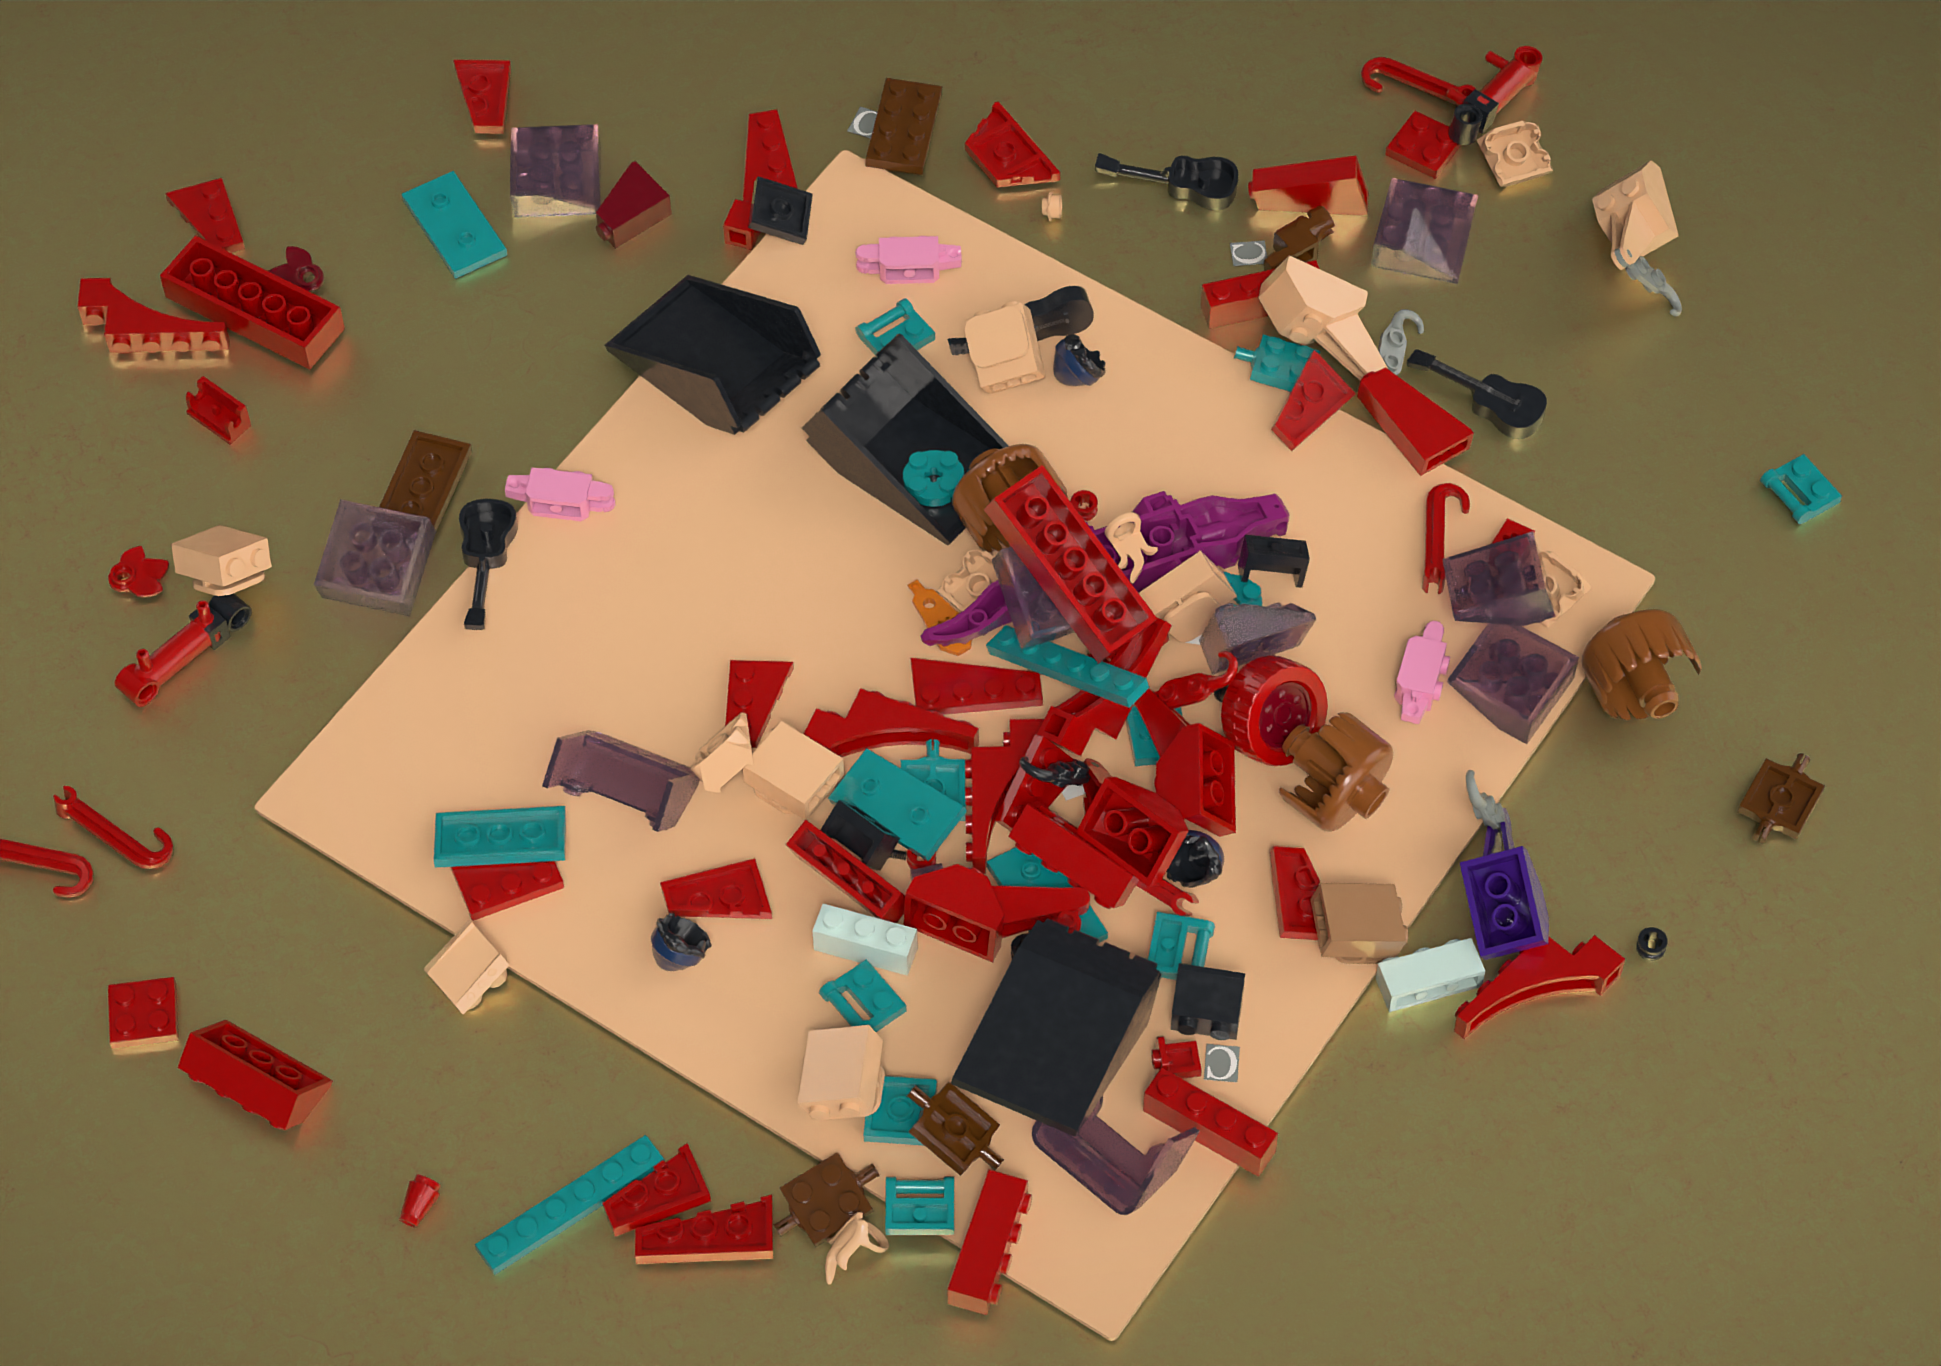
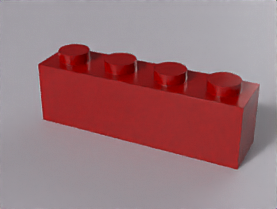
(1235, 299)
(1065, 851)
(847, 873)
(1220, 1125)
(988, 1242)

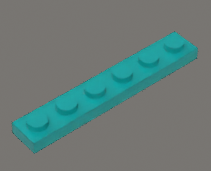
(1070, 668)
(567, 1205)

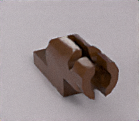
(1300, 238)

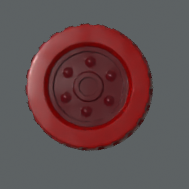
(1267, 704)

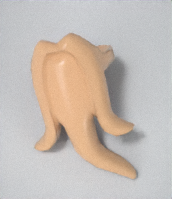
(1129, 542)
(848, 1239)

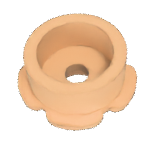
(1052, 206)

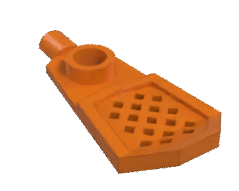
(936, 615)

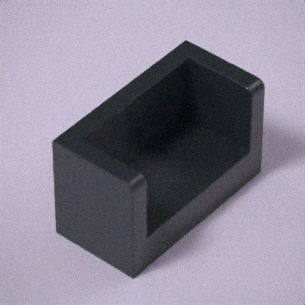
(1274, 556)
(860, 834)

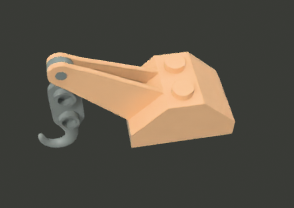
(1638, 221)
(1324, 309)

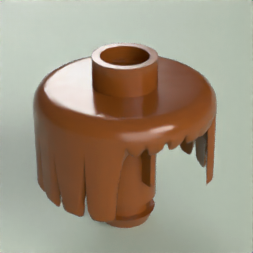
(987, 478)
(1628, 660)
(1343, 771)

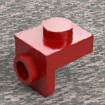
(1177, 1058)

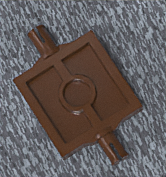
(1781, 798)
(954, 1128)
(825, 1199)

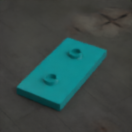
(454, 224)
(900, 803)
(500, 836)
(1026, 870)

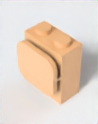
(1004, 347)
(222, 559)
(1189, 596)
(792, 771)
(842, 1073)

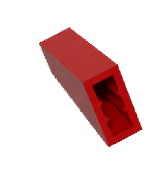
(1304, 186)
(1413, 421)

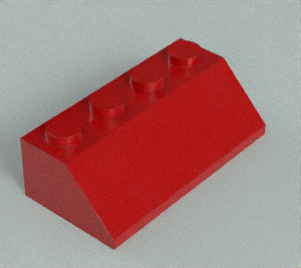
(253, 1074)

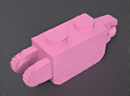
(907, 259)
(560, 493)
(1420, 673)

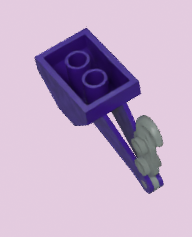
(1502, 886)

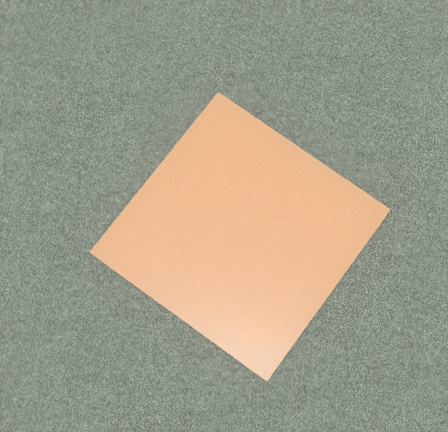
(777, 557)

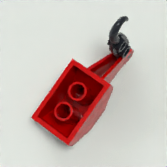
(1123, 819)

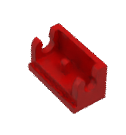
(218, 411)

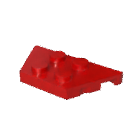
(1008, 152)

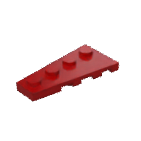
(766, 152)
(972, 688)
(725, 1235)

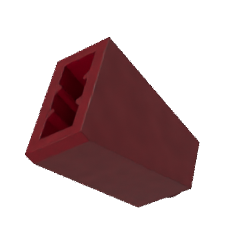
(632, 207)

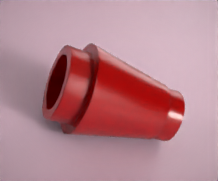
(418, 1200)

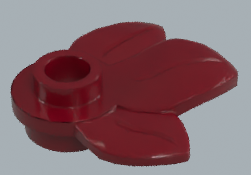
(298, 268)

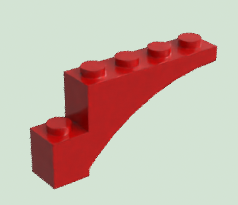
(140, 328)
(1076, 718)
(883, 722)
(992, 775)
(1538, 974)

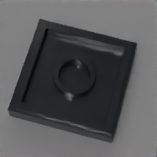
(780, 210)

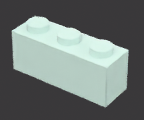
(865, 937)
(1430, 974)

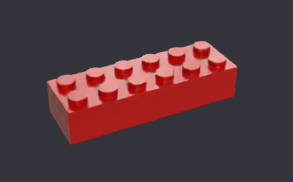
(252, 302)
(1070, 563)

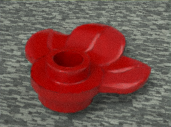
(141, 573)

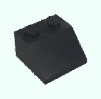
(1207, 1002)

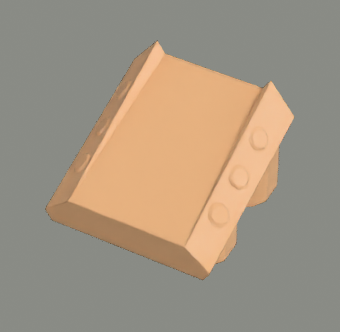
(1515, 153)
(970, 581)
(1564, 584)
(724, 755)
(467, 968)

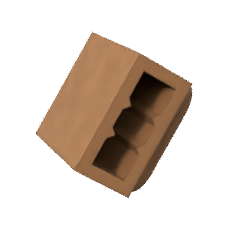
(1358, 922)

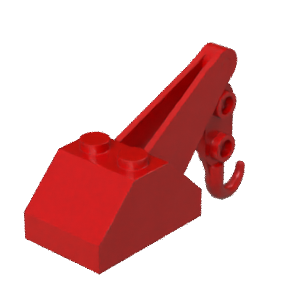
(1194, 761)
(974, 916)

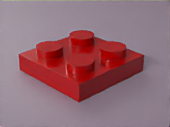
(1423, 145)
(143, 1012)

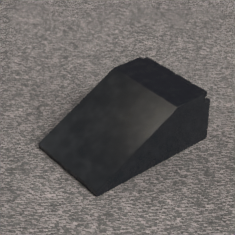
(719, 351)
(887, 416)
(1059, 1026)

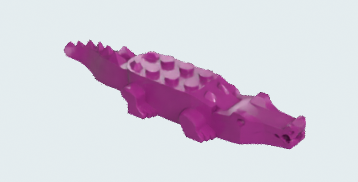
(1179, 531)

